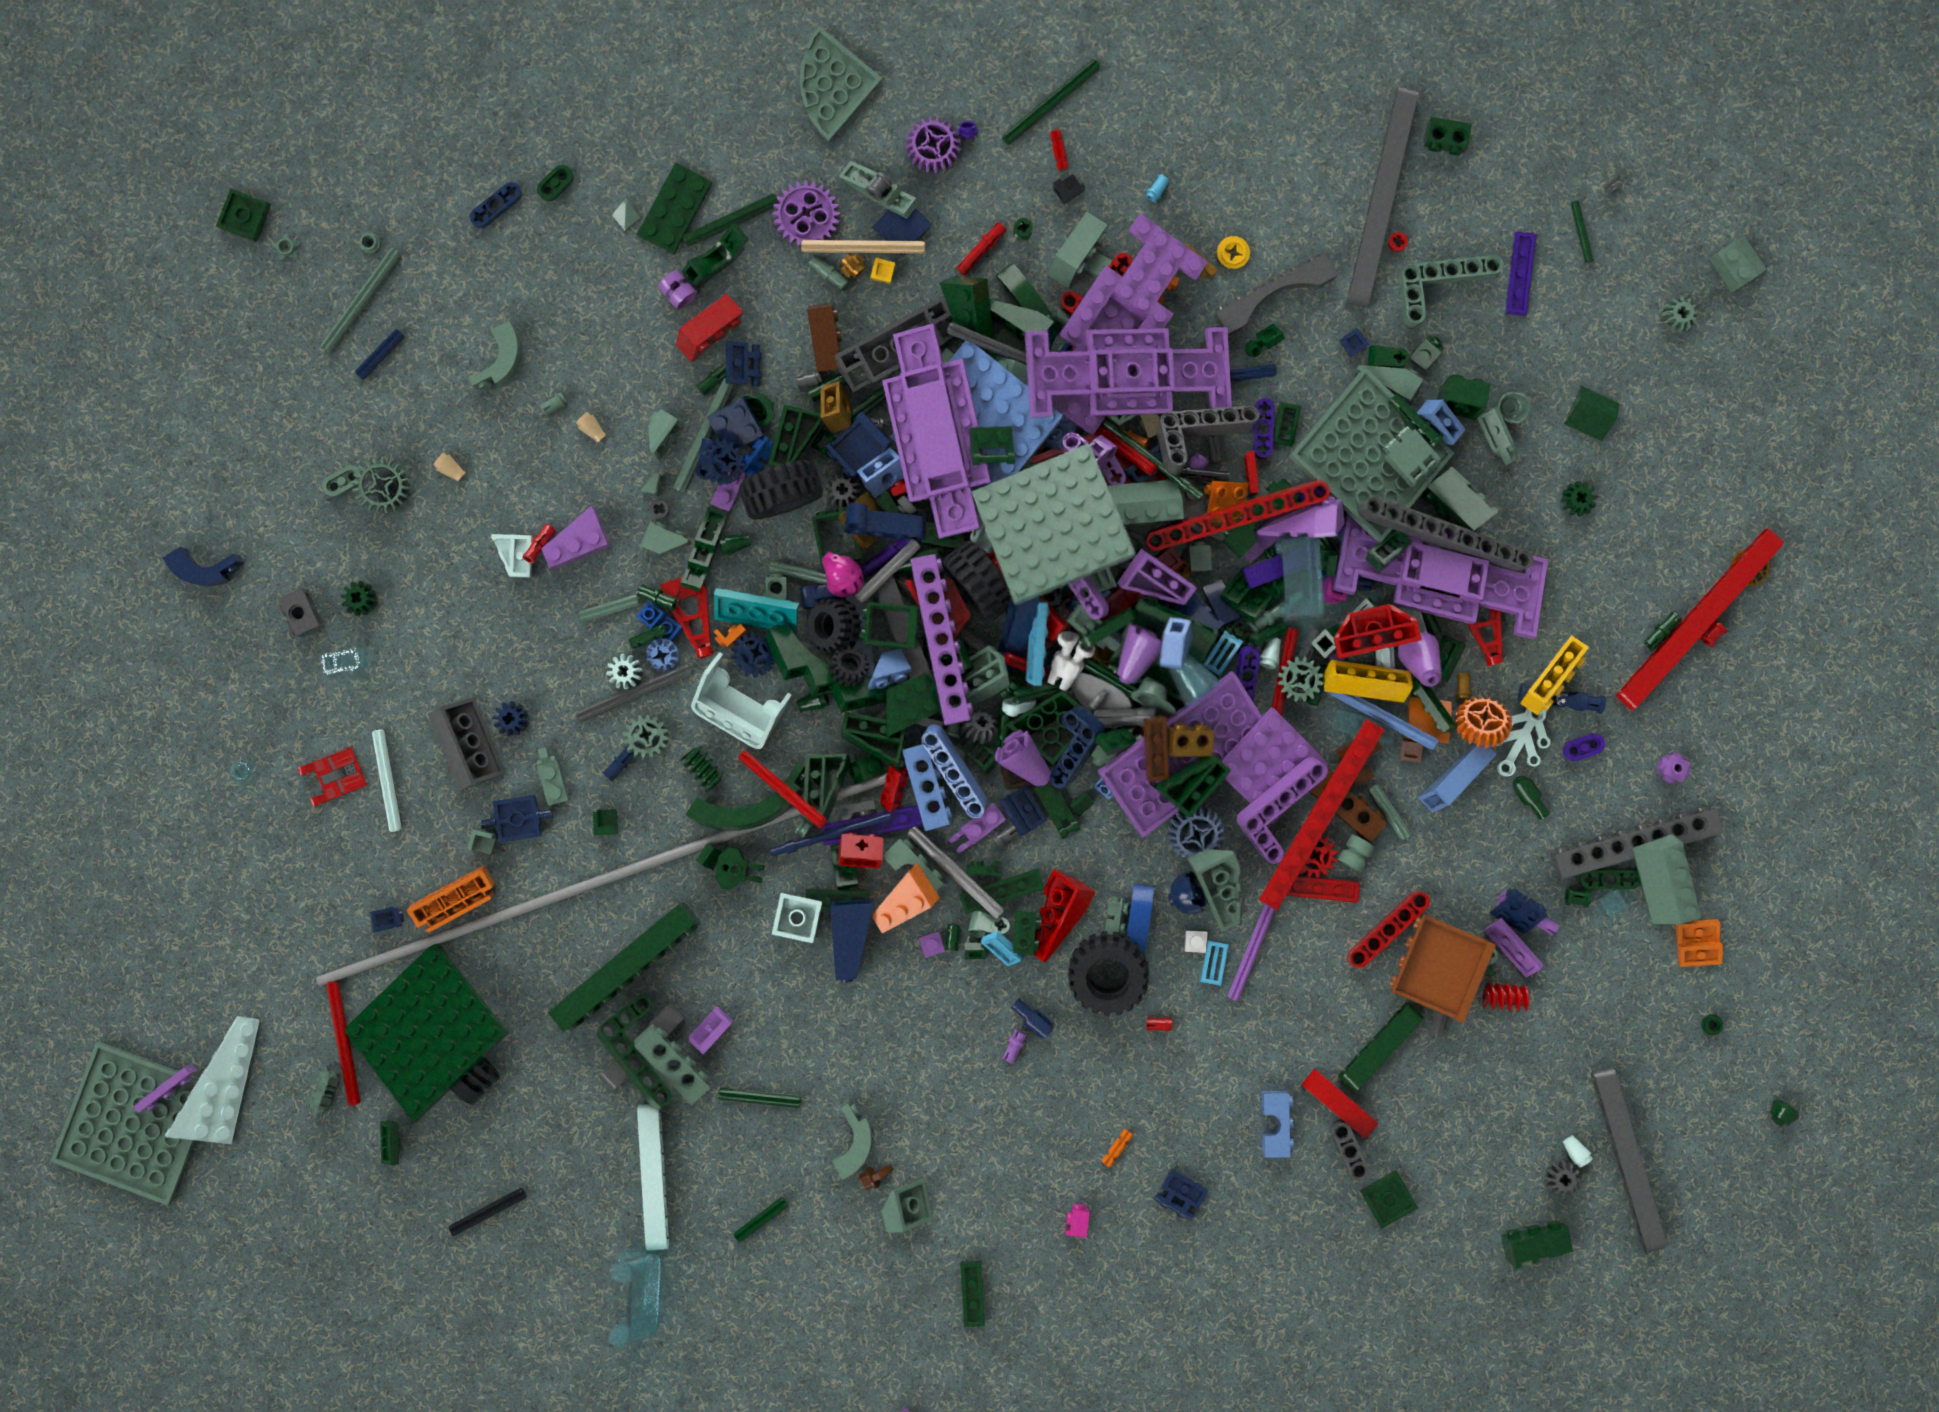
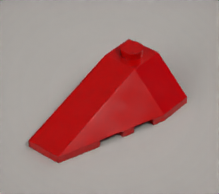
(1064, 907)

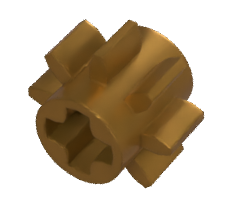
(853, 265)

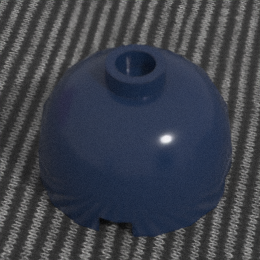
(1186, 894)

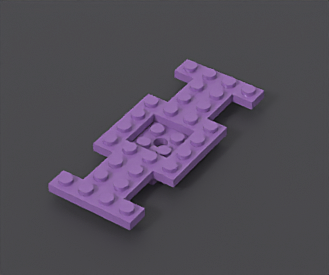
(1105, 371)

